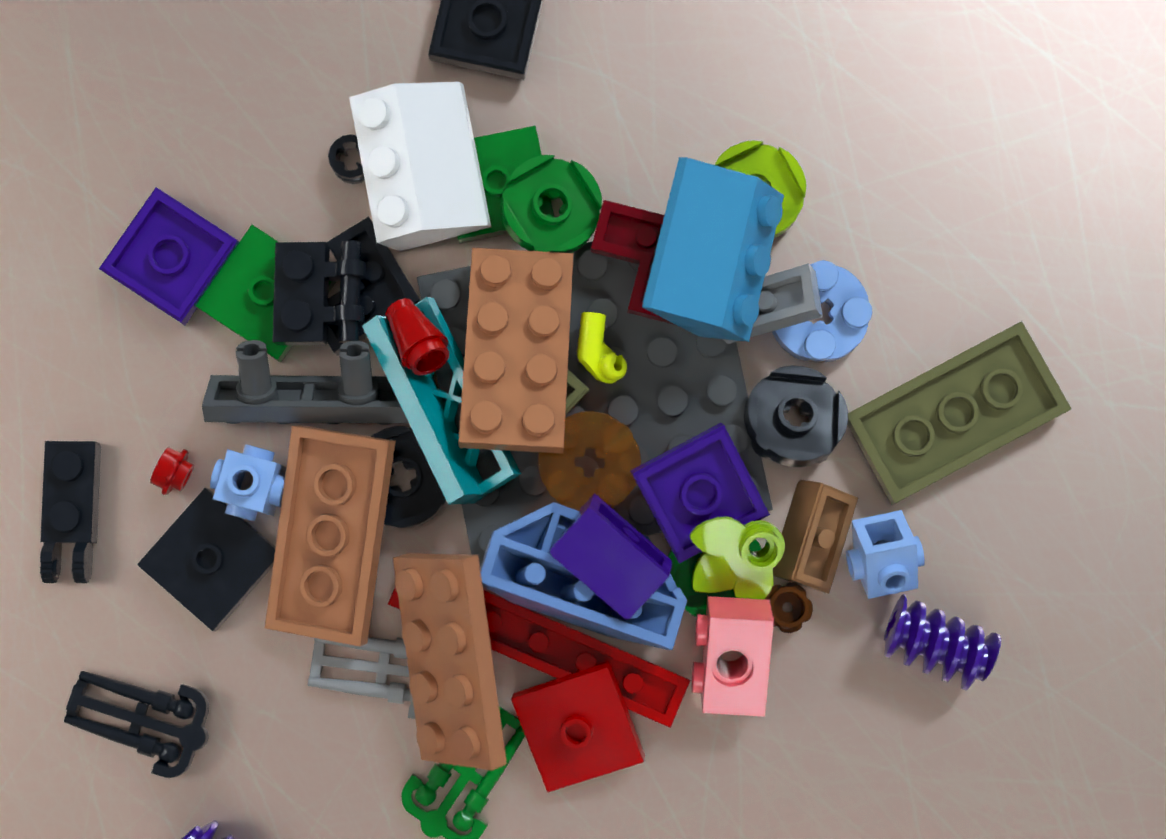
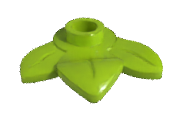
(730, 563)

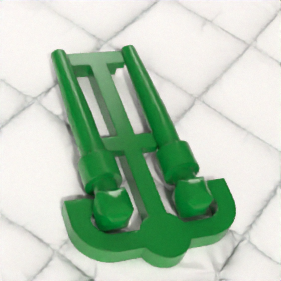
(435, 822)

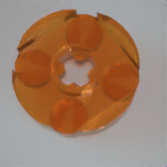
(612, 443)

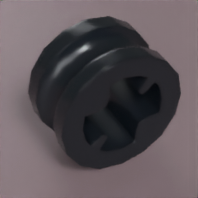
(336, 150)

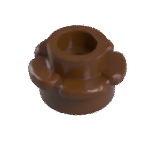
(801, 606)

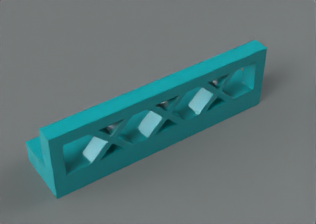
(432, 418)

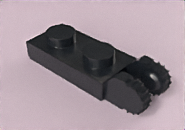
(69, 507)

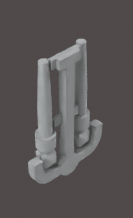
(394, 692)

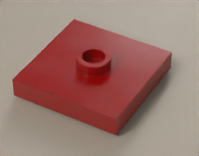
(578, 727)

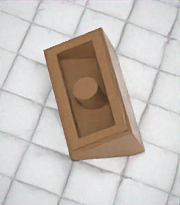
(815, 535)

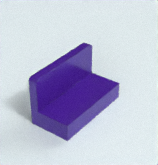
(612, 558)

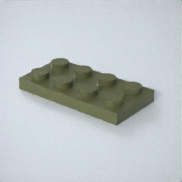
(957, 413)

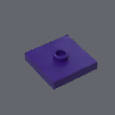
(169, 255)
(696, 484)

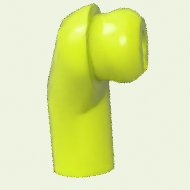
(594, 353)

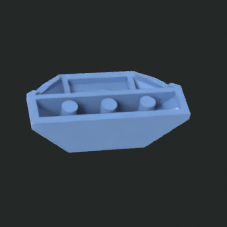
(525, 573)

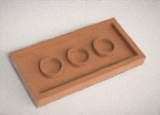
(516, 351)
(329, 535)
(449, 659)

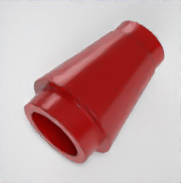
(417, 338)

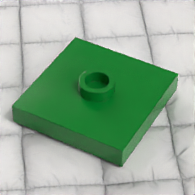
(498, 157)
(244, 292)

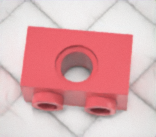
(739, 684)

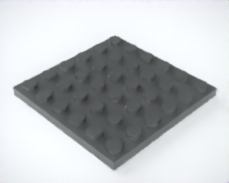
(668, 395)

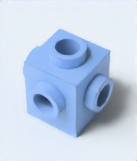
(266, 488)
(885, 554)

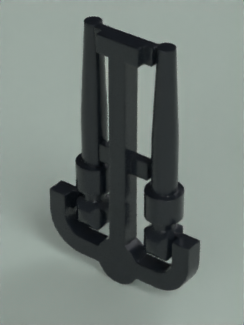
(191, 737)

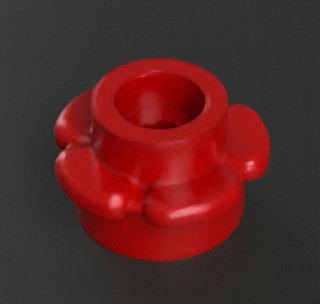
(172, 470)

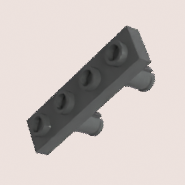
(301, 399)

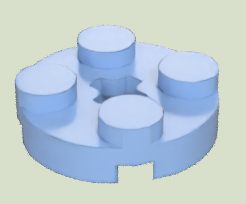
(848, 312)

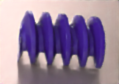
(941, 642)

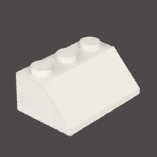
(419, 163)

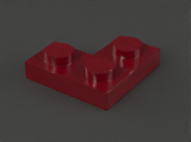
(631, 237)

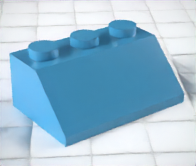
(713, 250)

